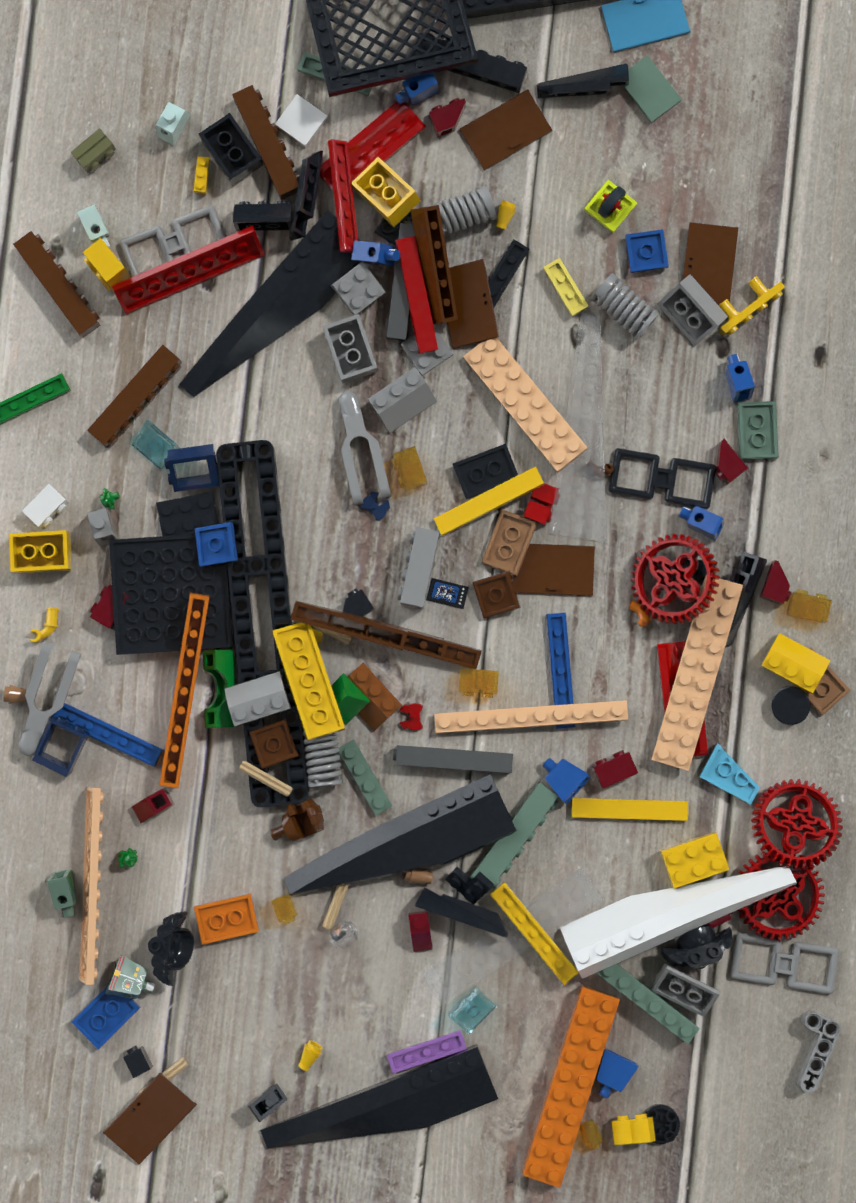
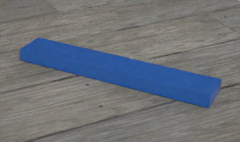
(560, 661)
(112, 735)

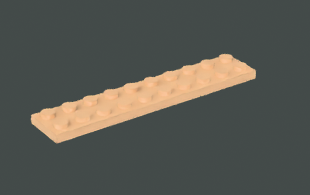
(696, 677)
(91, 894)

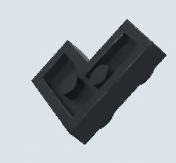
(471, 889)

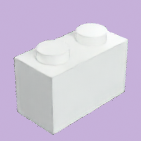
(45, 506)

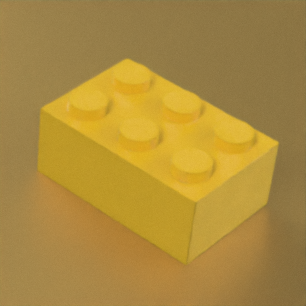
(386, 191)
(105, 264)
(40, 551)
(694, 860)

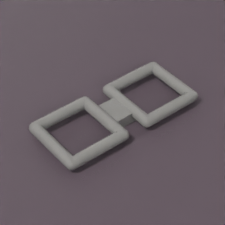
(173, 242)
(784, 963)

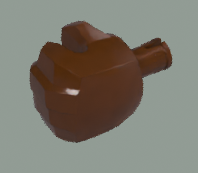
(300, 821)

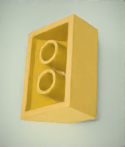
(795, 663)

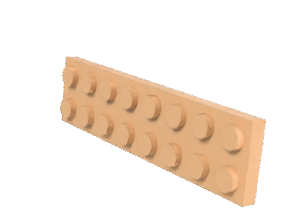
(525, 403)

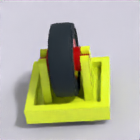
(610, 206)

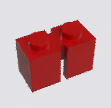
(538, 512)

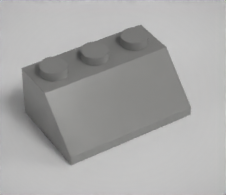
(692, 310)
(402, 400)
(257, 698)
(684, 990)

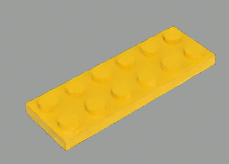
(308, 680)

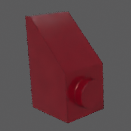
(728, 463)
(776, 585)
(420, 931)

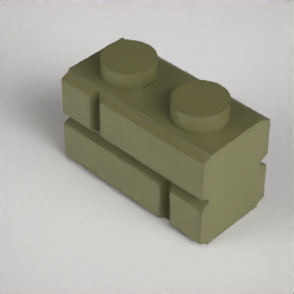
(93, 151)

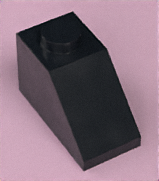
(357, 603)

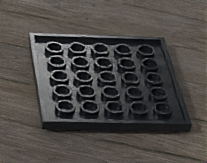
(159, 581)

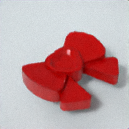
(415, 716)

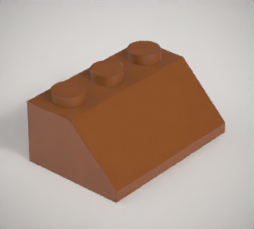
(382, 702)

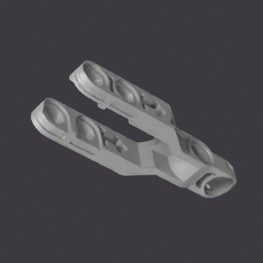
(355, 428)
(37, 718)

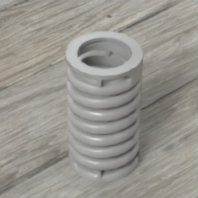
(465, 204)
(622, 307)
(323, 760)

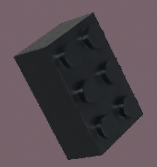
(231, 149)

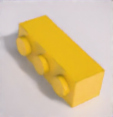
(202, 175)

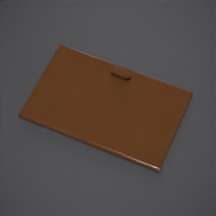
(506, 126)
(713, 258)
(474, 309)
(556, 570)
(152, 1118)

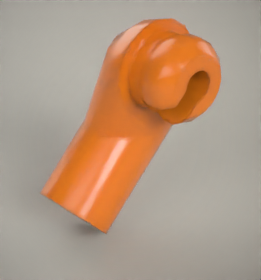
(644, 619)

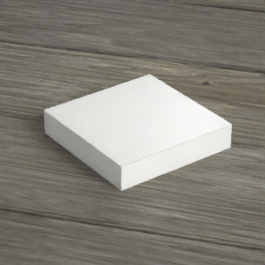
(301, 120)

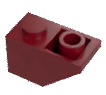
(446, 118)
(153, 805)

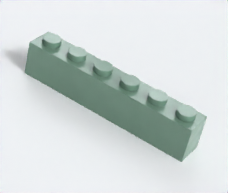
(525, 821)
(650, 1002)

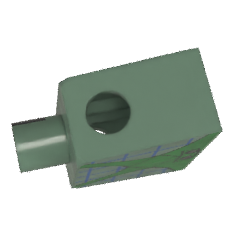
(61, 884)

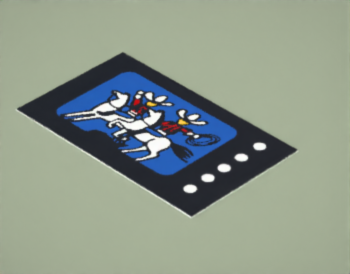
(447, 593)

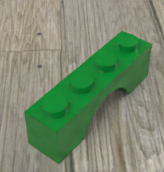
(221, 668)

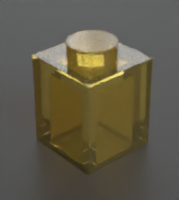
(284, 908)

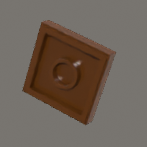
(496, 594)
(273, 744)

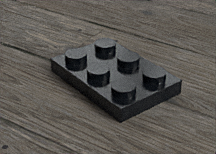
(485, 471)
(186, 513)

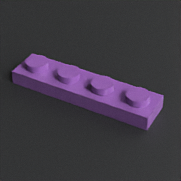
(426, 1051)

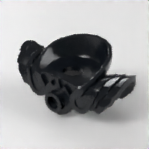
(171, 947)
(698, 947)

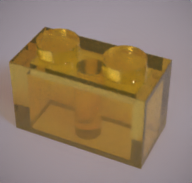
(410, 469)
(809, 607)
(478, 681)

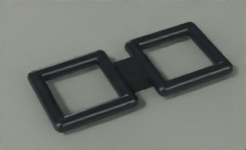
(662, 478)

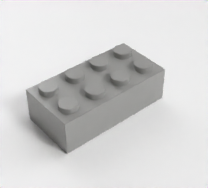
(419, 567)

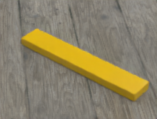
(489, 501)
(629, 809)
(534, 933)

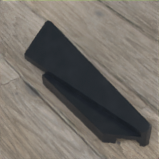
(306, 195)

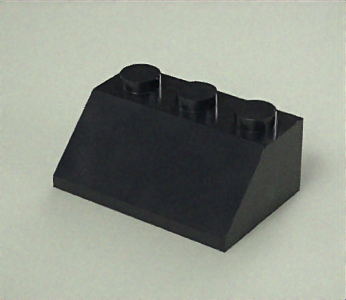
(263, 216)

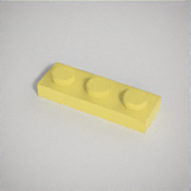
(565, 287)

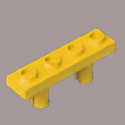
(760, 304)

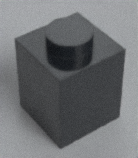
(137, 1061)

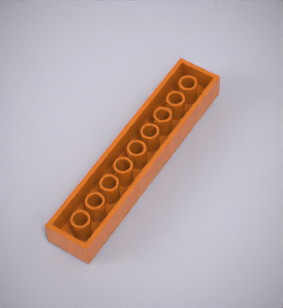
(570, 1086)

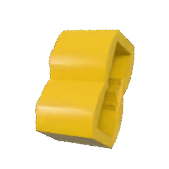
(633, 1130)

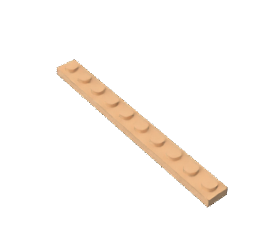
(531, 717)

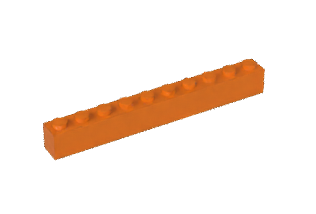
(184, 690)

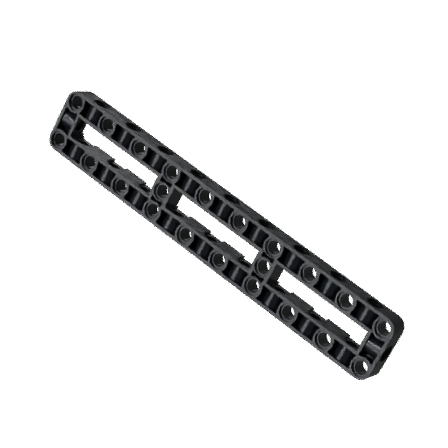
(277, 586)

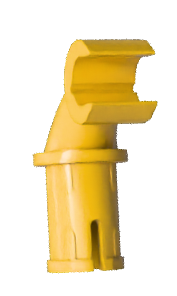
(50, 626)

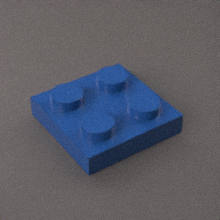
(646, 251)
(216, 544)

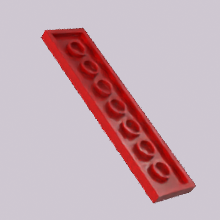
(188, 270)

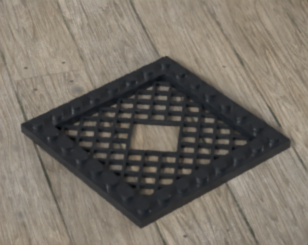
(391, 71)

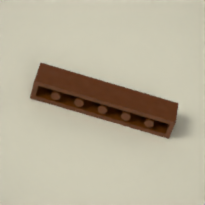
(265, 139)
(434, 263)
(56, 284)
(134, 396)

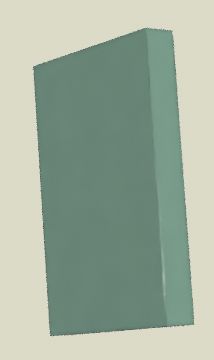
(650, 90)
(757, 430)

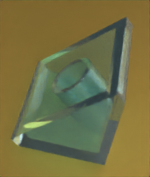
(153, 444)
(471, 1009)

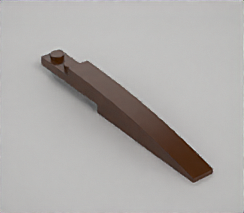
(386, 634)

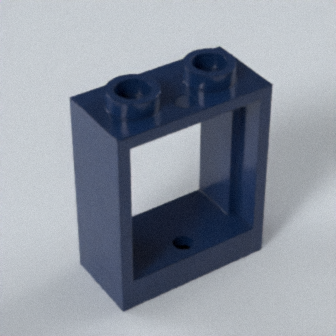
(191, 454)
(51, 762)

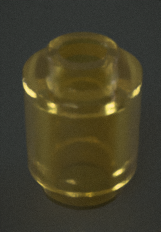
(590, 1134)

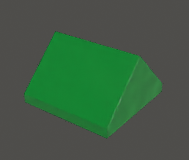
(348, 698)

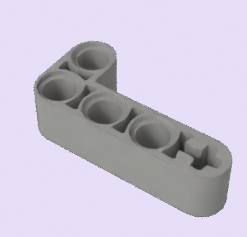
(814, 1054)

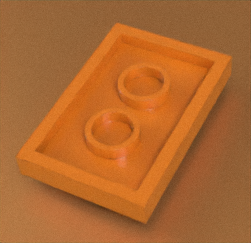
(226, 918)

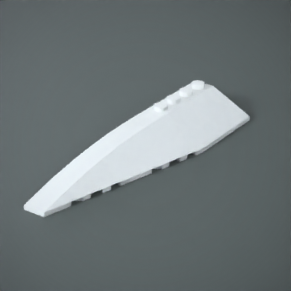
(661, 915)

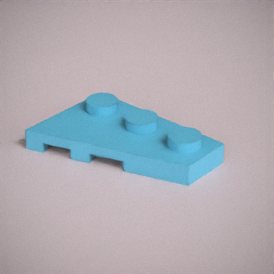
(728, 776)

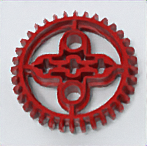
(647, 558)
(805, 821)
(772, 901)

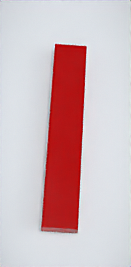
(343, 194)
(416, 295)

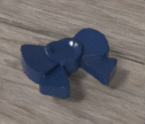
(378, 511)

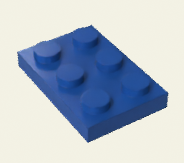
(104, 1017)

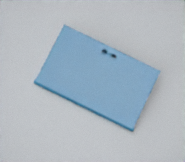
(644, 22)

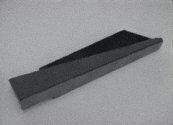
(587, 83)
(748, 576)
(461, 911)

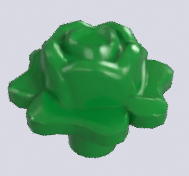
(108, 498)
(127, 858)

